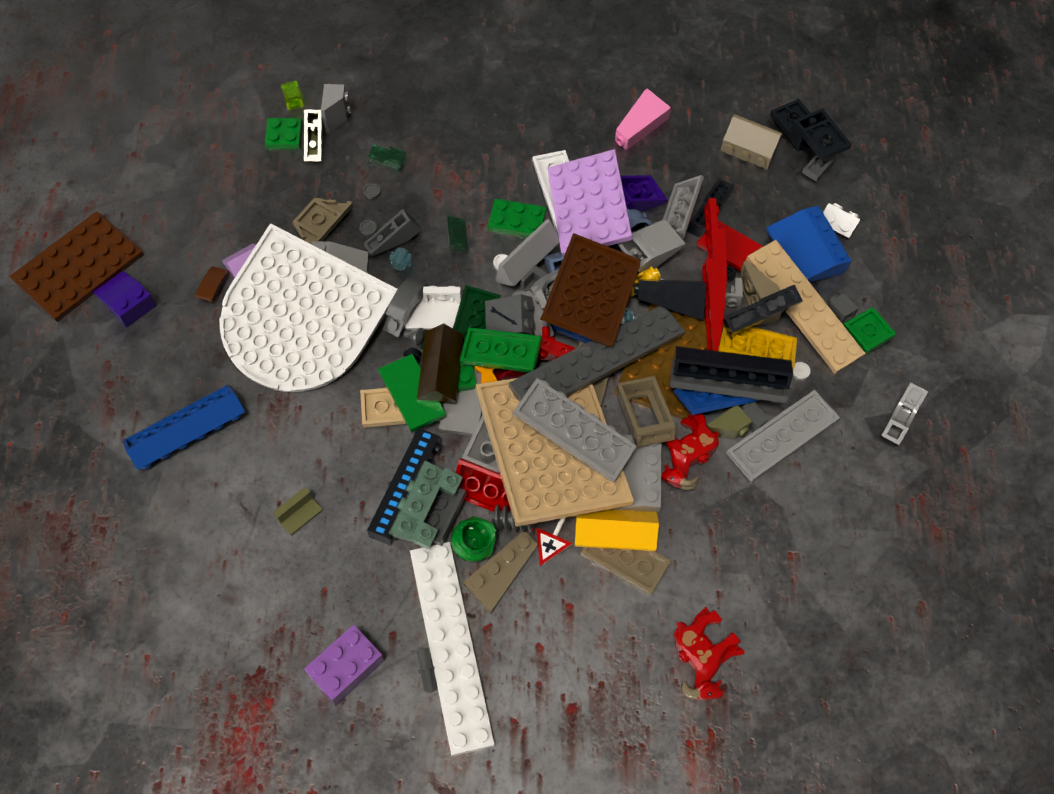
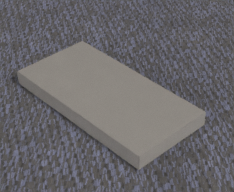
(464, 414)

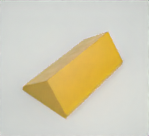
(617, 530)

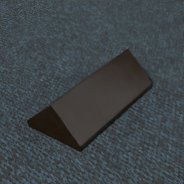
(440, 364)

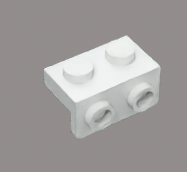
(841, 221)

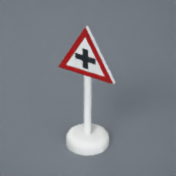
(549, 544)

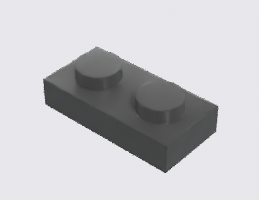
(817, 168)

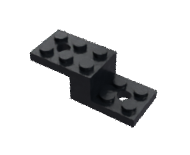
(810, 129)

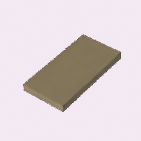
(635, 567)

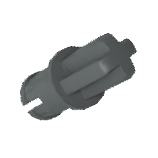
(426, 670)

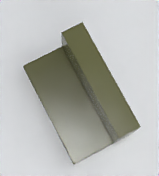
(297, 511)

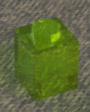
(292, 95)

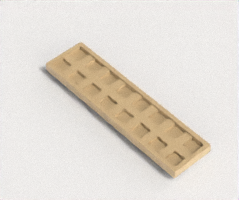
(813, 314)

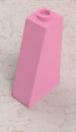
(642, 119)

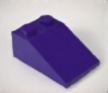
(642, 192)
(125, 298)

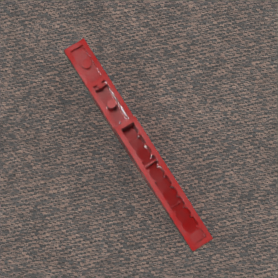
(715, 275)

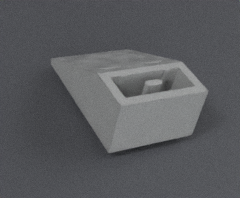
(653, 244)

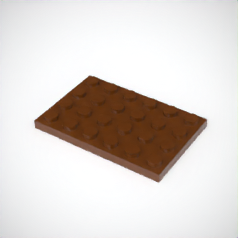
(76, 266)
(591, 290)

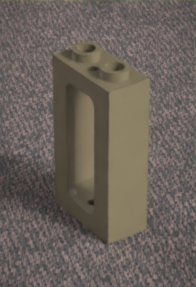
(648, 388)

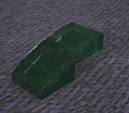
(385, 157)

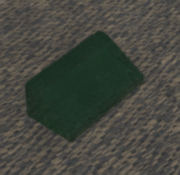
(457, 234)

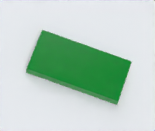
(501, 350)
(402, 383)

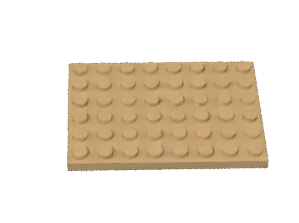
(537, 473)

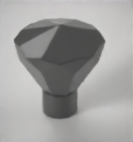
(416, 335)

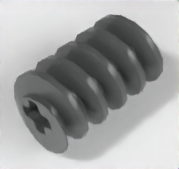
(505, 520)

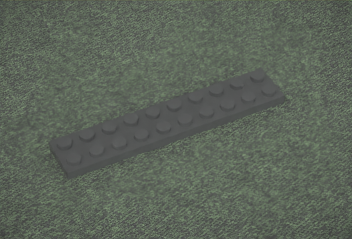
(596, 360)

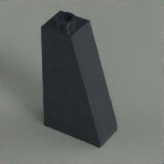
(677, 295)

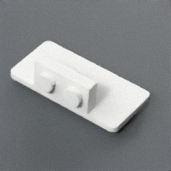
(437, 307)

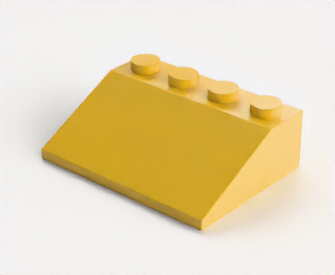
(759, 343)

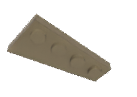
(498, 573)

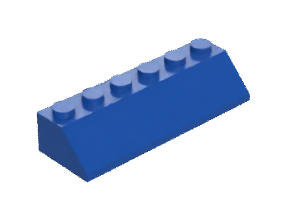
(183, 427)

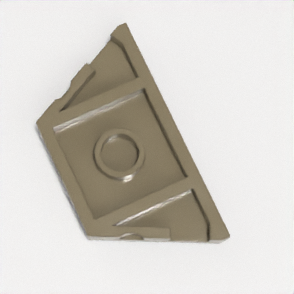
(320, 218)

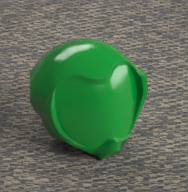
(474, 531)

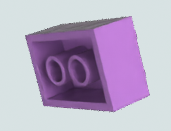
(344, 665)

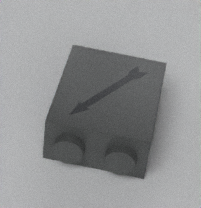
(510, 314)

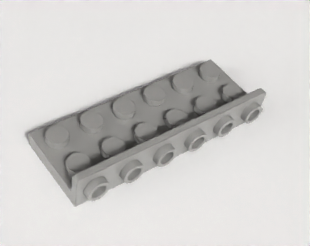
(575, 429)

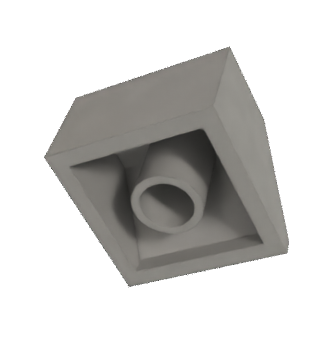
(334, 106)

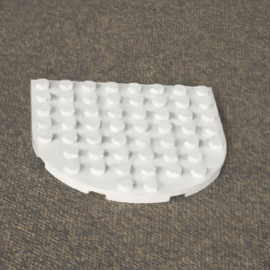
(299, 314)

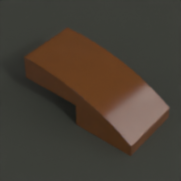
(211, 284)

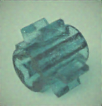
(400, 259)

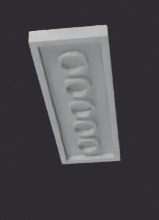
(782, 436)

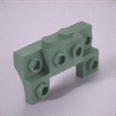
(414, 508)

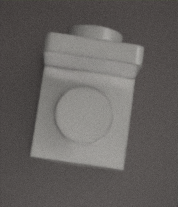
(735, 294)

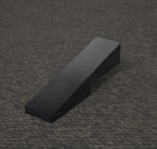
(720, 191)
(762, 310)

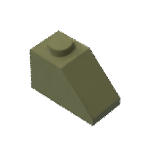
(731, 424)

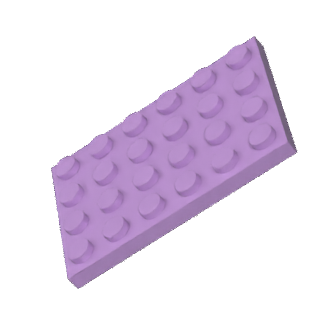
(590, 200)

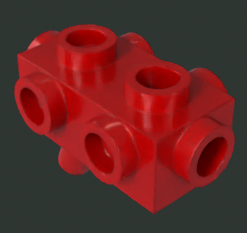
(551, 348)

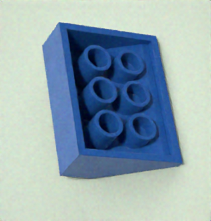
(811, 244)

